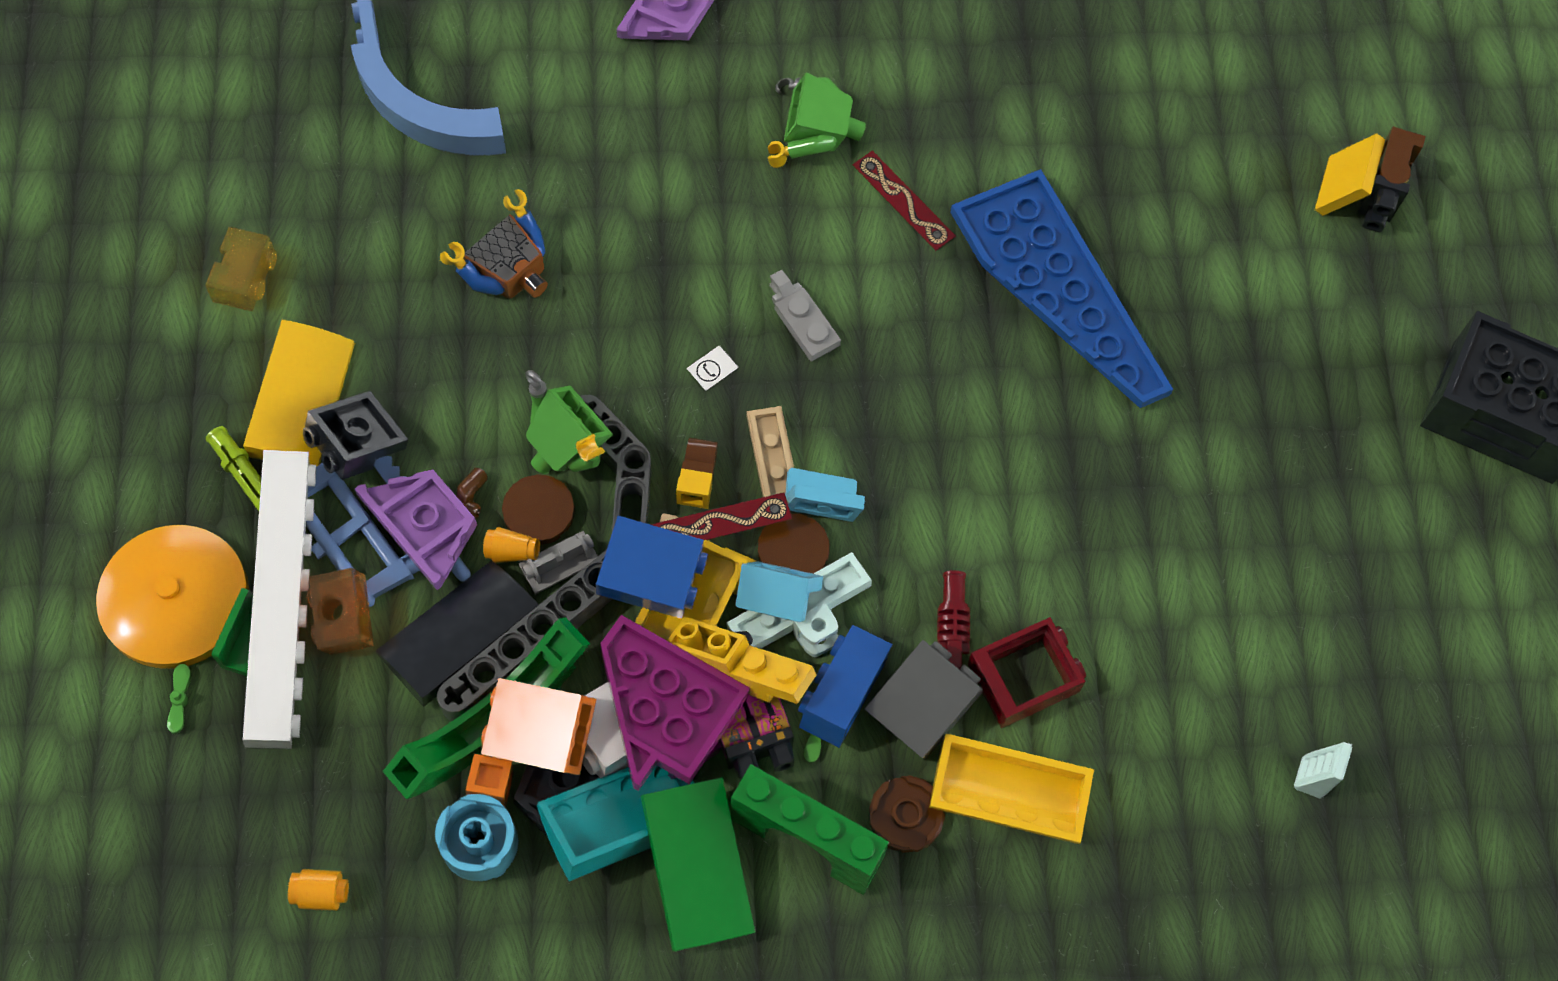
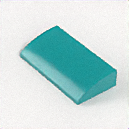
(600, 821)

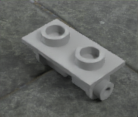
(559, 562)

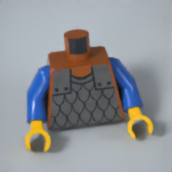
(506, 257)

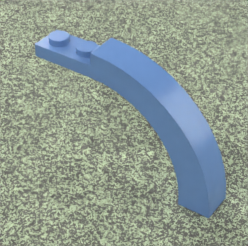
(424, 121)

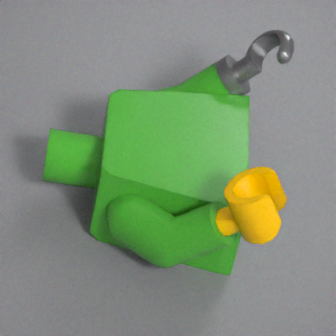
(816, 119)
(563, 429)

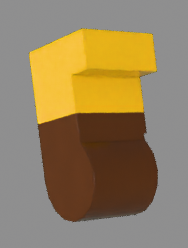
(697, 473)

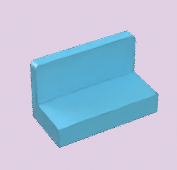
(823, 495)
(776, 590)

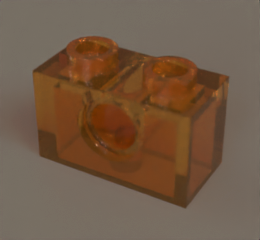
(353, 627)

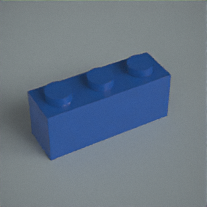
(843, 685)

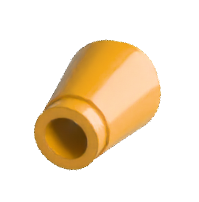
(509, 546)

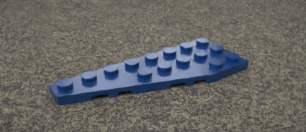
(1043, 261)

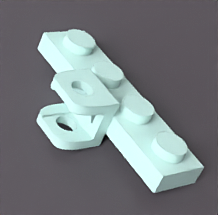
(840, 582)

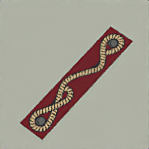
(904, 200)
(731, 518)

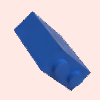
(651, 567)

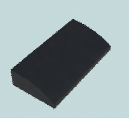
(455, 631)

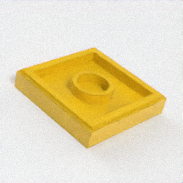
(1350, 174)

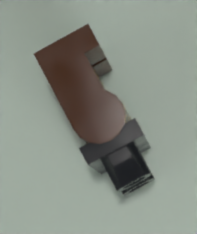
(1391, 179)

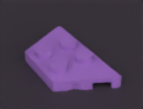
(663, 19)
(423, 520)

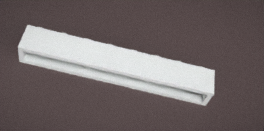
(277, 600)

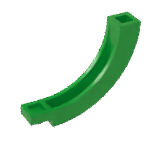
(452, 748)

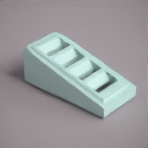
(1323, 769)

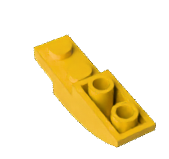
(730, 653)

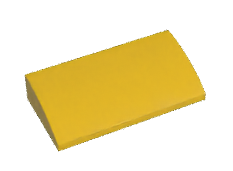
(301, 375)
(713, 593)
(1011, 788)

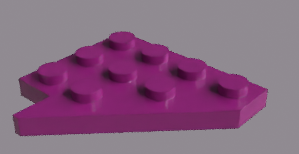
(666, 702)

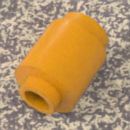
(318, 889)

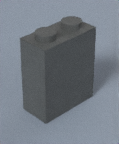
(925, 698)

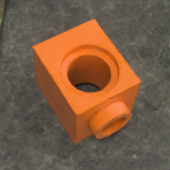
(490, 777)

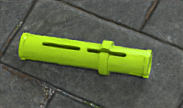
(236, 461)

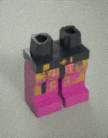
(758, 736)

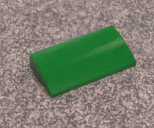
(697, 864)

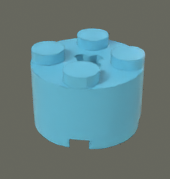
(464, 820)

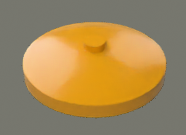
(169, 595)

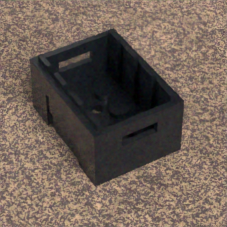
(1498, 417)

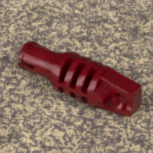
(954, 617)

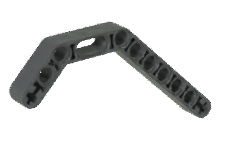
(577, 588)

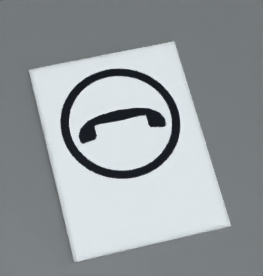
(712, 368)

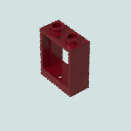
(996, 692)

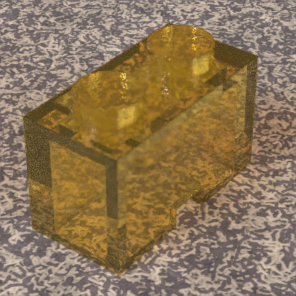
(242, 274)

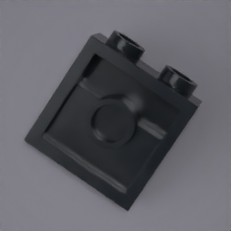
(352, 434)

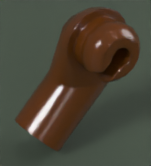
(468, 488)

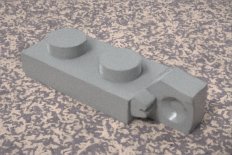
(802, 317)

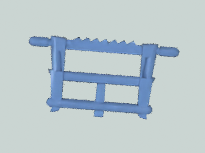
(398, 569)

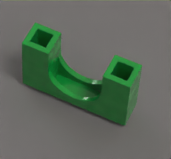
(769, 803)

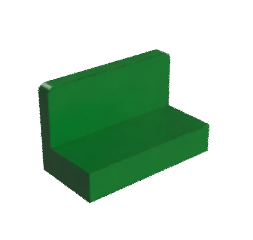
(233, 643)

